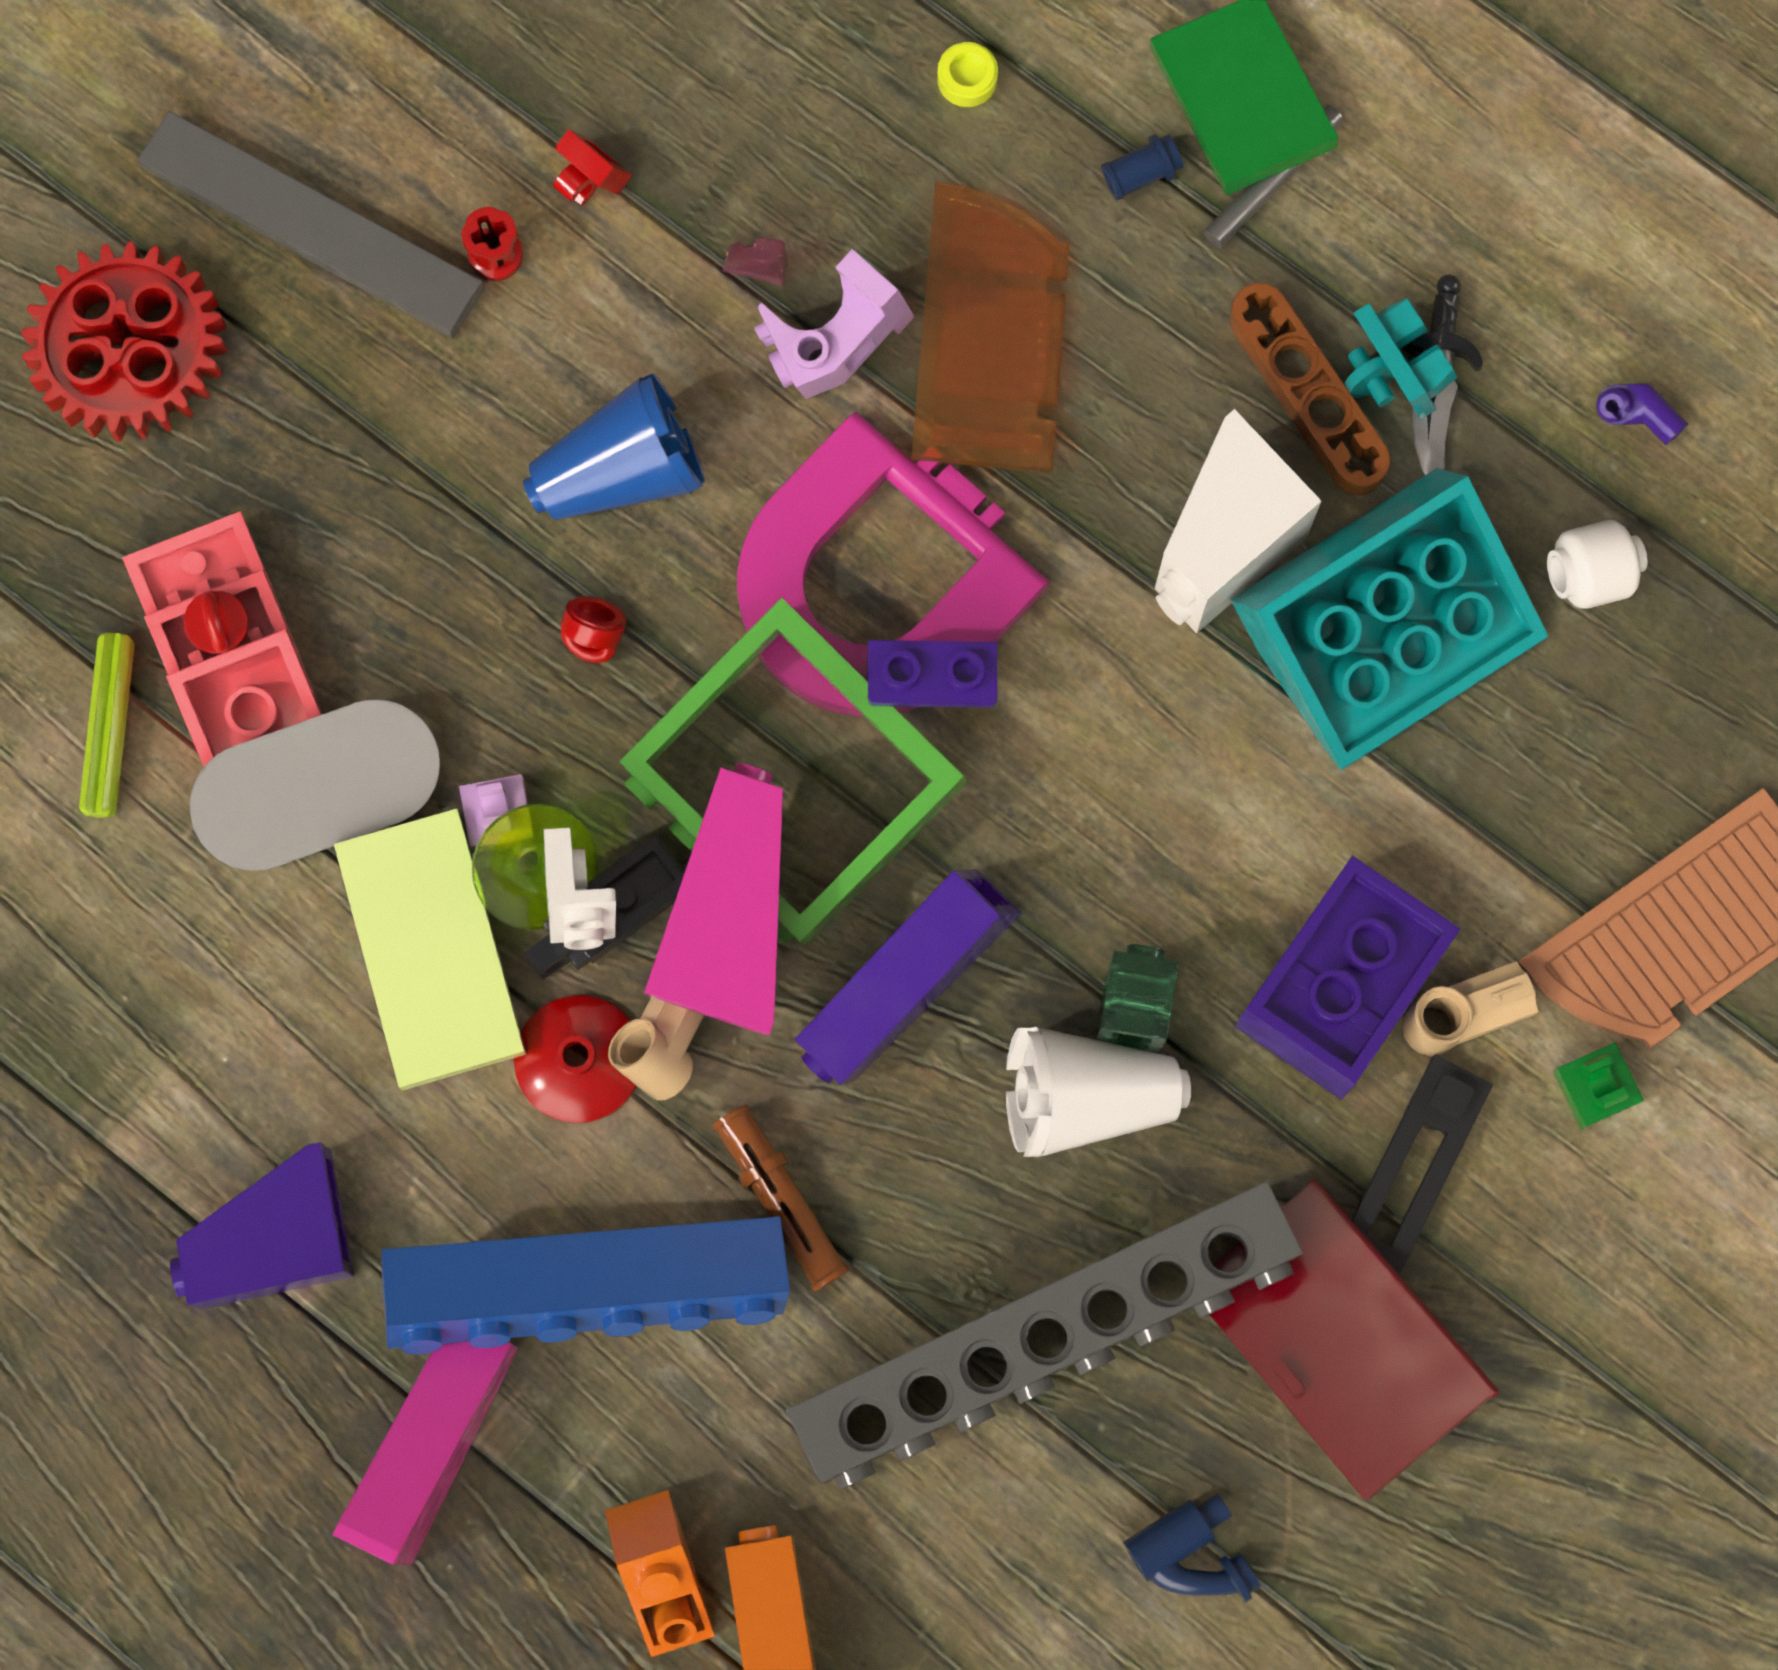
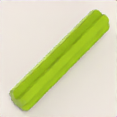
(106, 725)

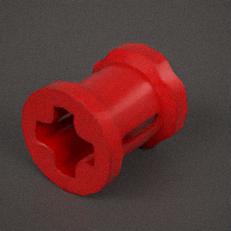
(503, 230)

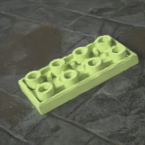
(429, 950)

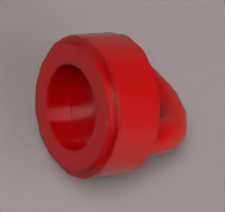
(216, 622)
(592, 628)

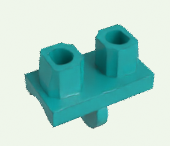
(1389, 332)

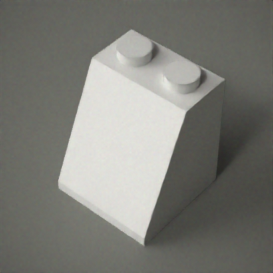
(1234, 527)

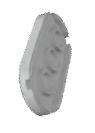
(314, 784)

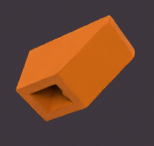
(658, 1573)

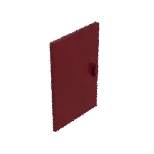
(1361, 1343)

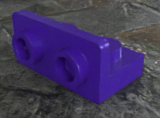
(932, 673)

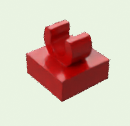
(588, 169)

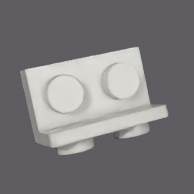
(575, 914)

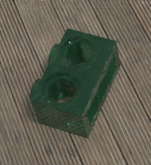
(1137, 998)

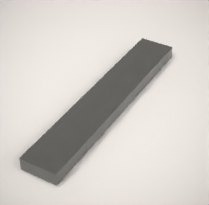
(311, 224)

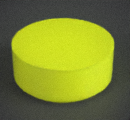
(967, 74)

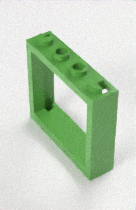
(785, 621)

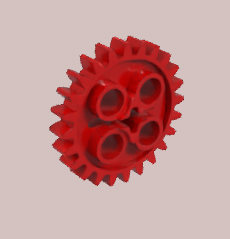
(116, 393)

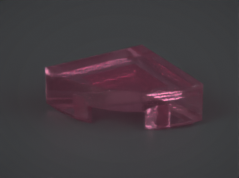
(762, 262)

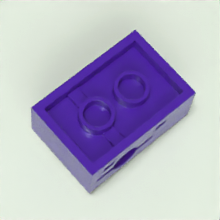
(1347, 978)

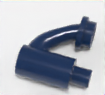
(1178, 1535)

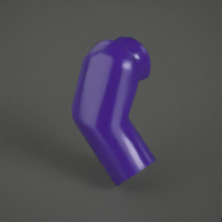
(1640, 405)

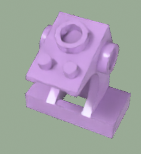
(864, 320)

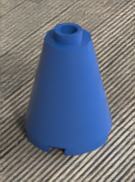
(617, 457)

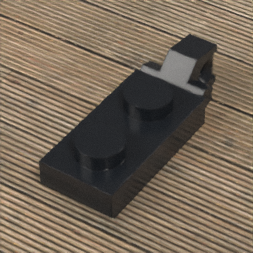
(644, 887)

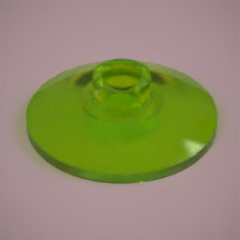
(505, 890)

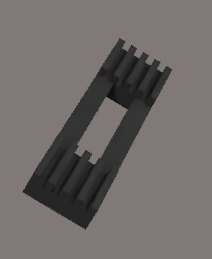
(1447, 1102)

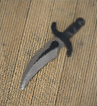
(1432, 430)

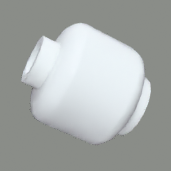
(1596, 564)

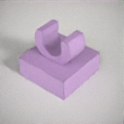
(489, 800)

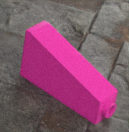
(725, 918)
(423, 1451)

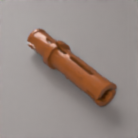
(739, 1131)

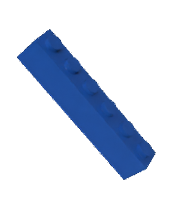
(584, 1284)

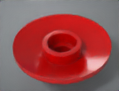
(565, 1091)

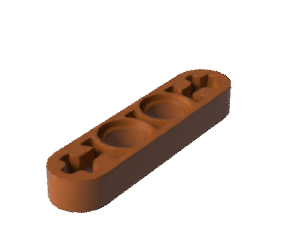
(1317, 384)

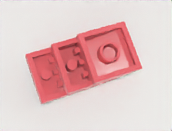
(235, 692)

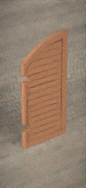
(1672, 933)

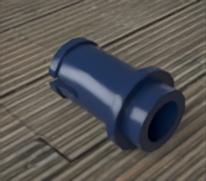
(1142, 166)

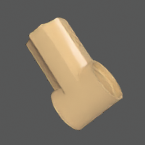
(1472, 1007)
(655, 1047)

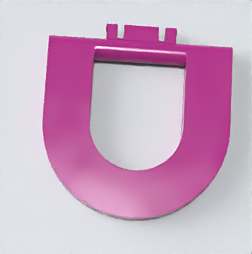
(821, 499)

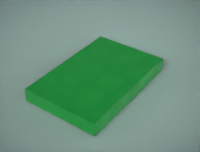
(1243, 93)

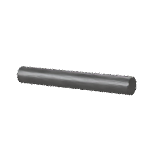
(1254, 197)

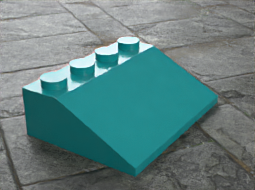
(1391, 615)

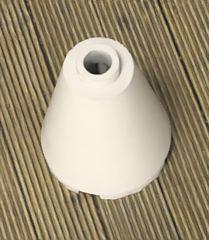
(1087, 1090)

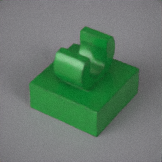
(1598, 1085)

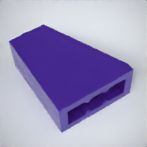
(269, 1237)

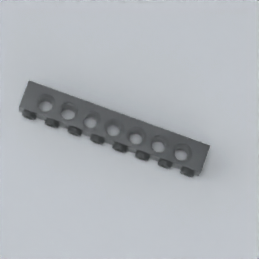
(825, 1419)

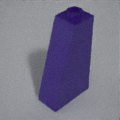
(906, 976)

